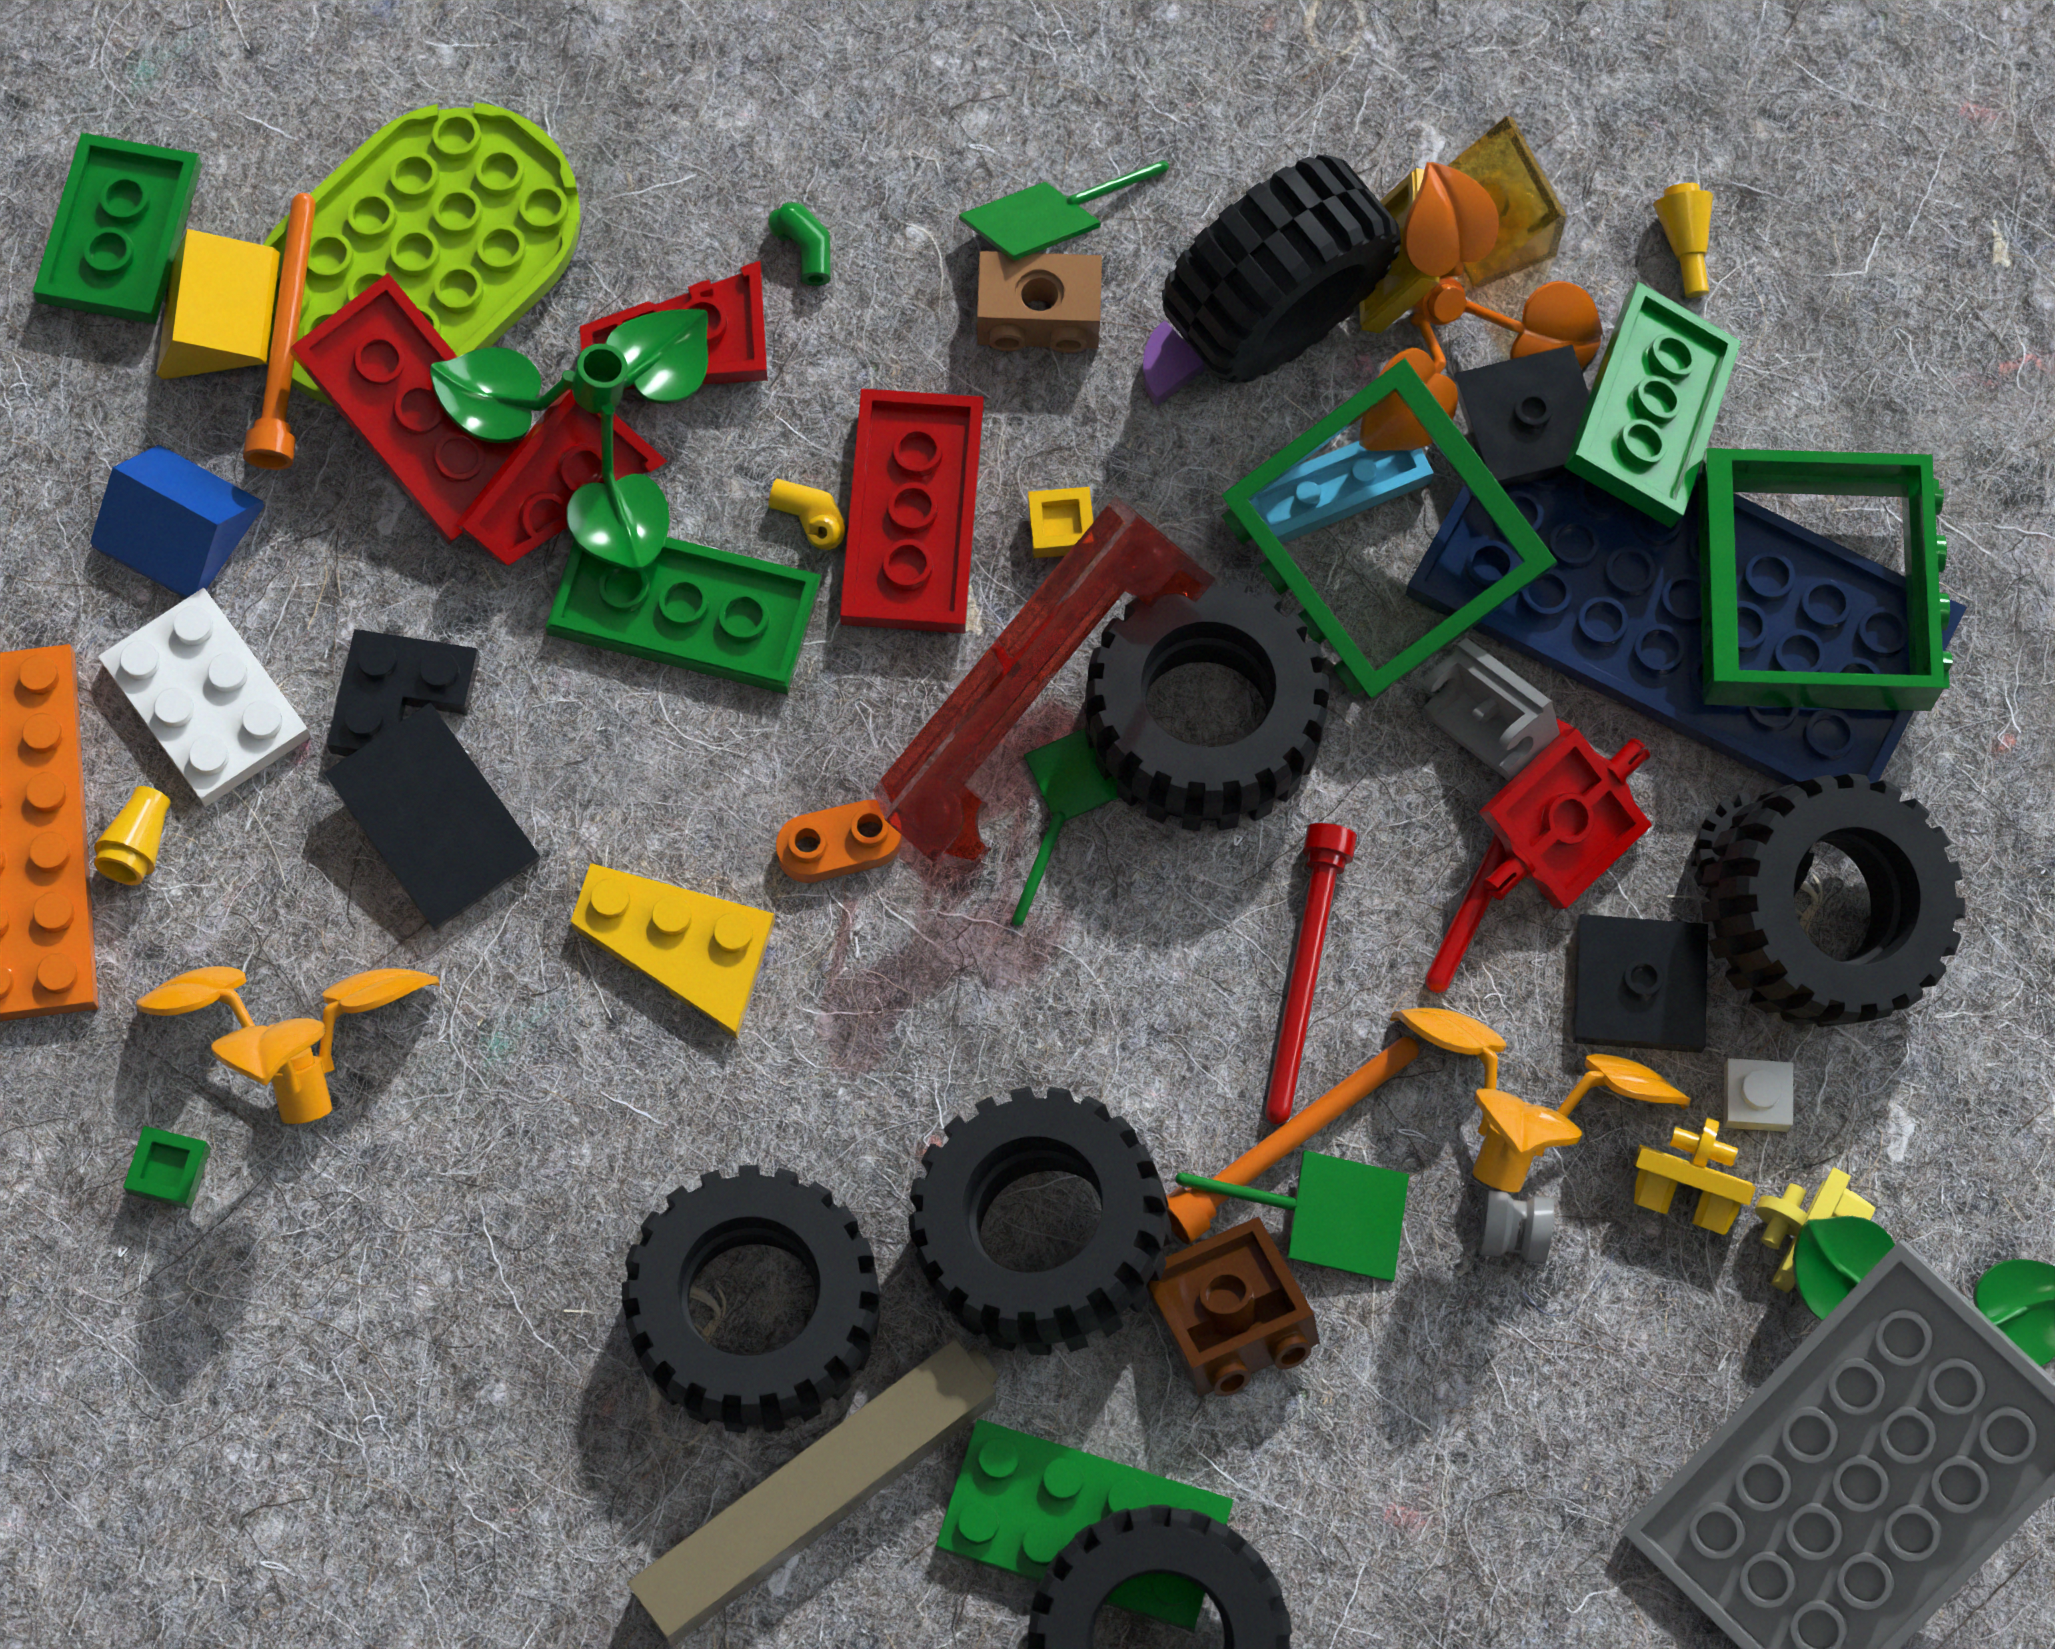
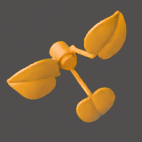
(282, 1049)
(1516, 1128)

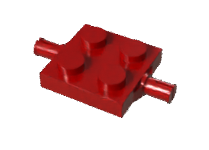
(1565, 818)

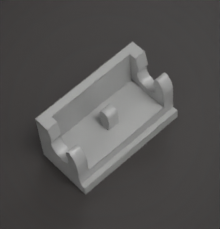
(1490, 709)

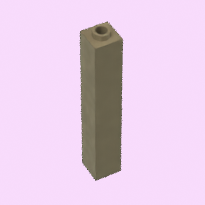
(815, 1491)

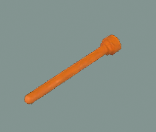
(270, 440)
(1193, 1208)

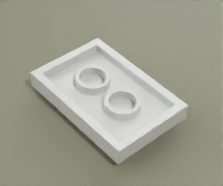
(204, 697)

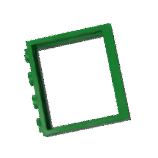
(1822, 473)
(1286, 575)

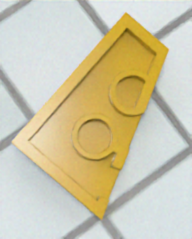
(680, 938)

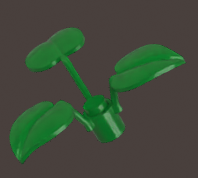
(659, 353)
(1841, 1250)

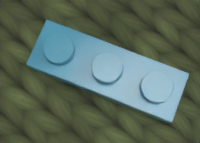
(1338, 488)

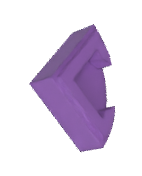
(1168, 363)

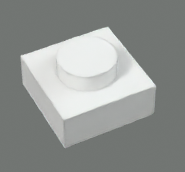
(1758, 1095)

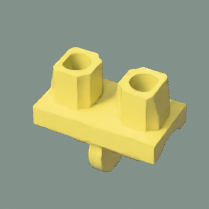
(1786, 1217)

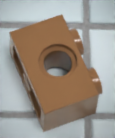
(1063, 280)

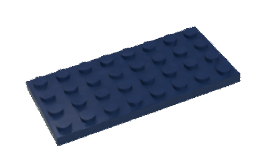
(1629, 618)

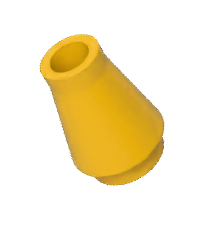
(133, 838)

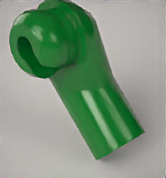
(800, 225)

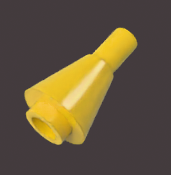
(1686, 222)

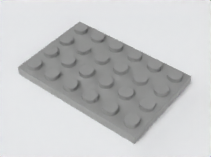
(1861, 1472)

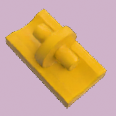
(1720, 1192)

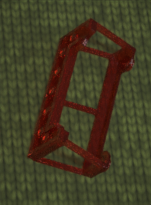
(926, 786)

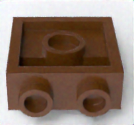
(1233, 1309)

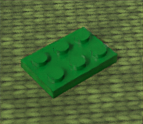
(117, 228)

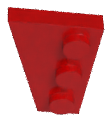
(534, 485)

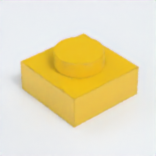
(1058, 519)

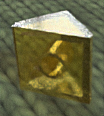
(1525, 203)

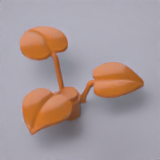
(1456, 224)

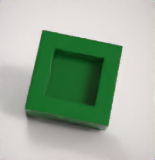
(167, 1167)

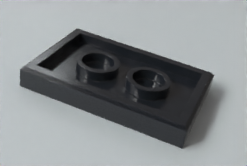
(432, 816)

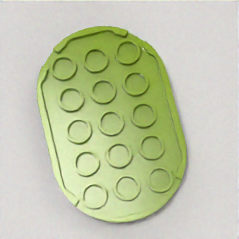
(459, 210)

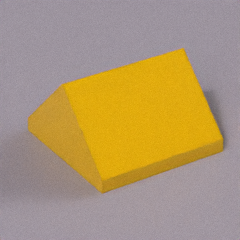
(217, 305)

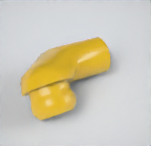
(815, 510)

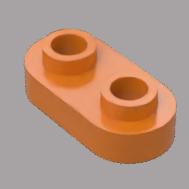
(841, 845)

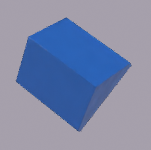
(172, 520)

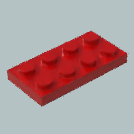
(376, 372)
(912, 511)

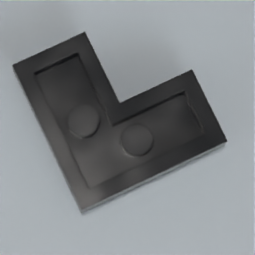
(397, 672)

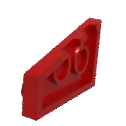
(733, 331)

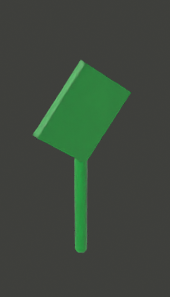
(1070, 788)

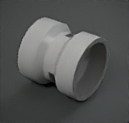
(1501, 1224)

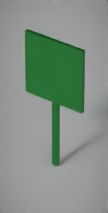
(1043, 215)
(1342, 1213)

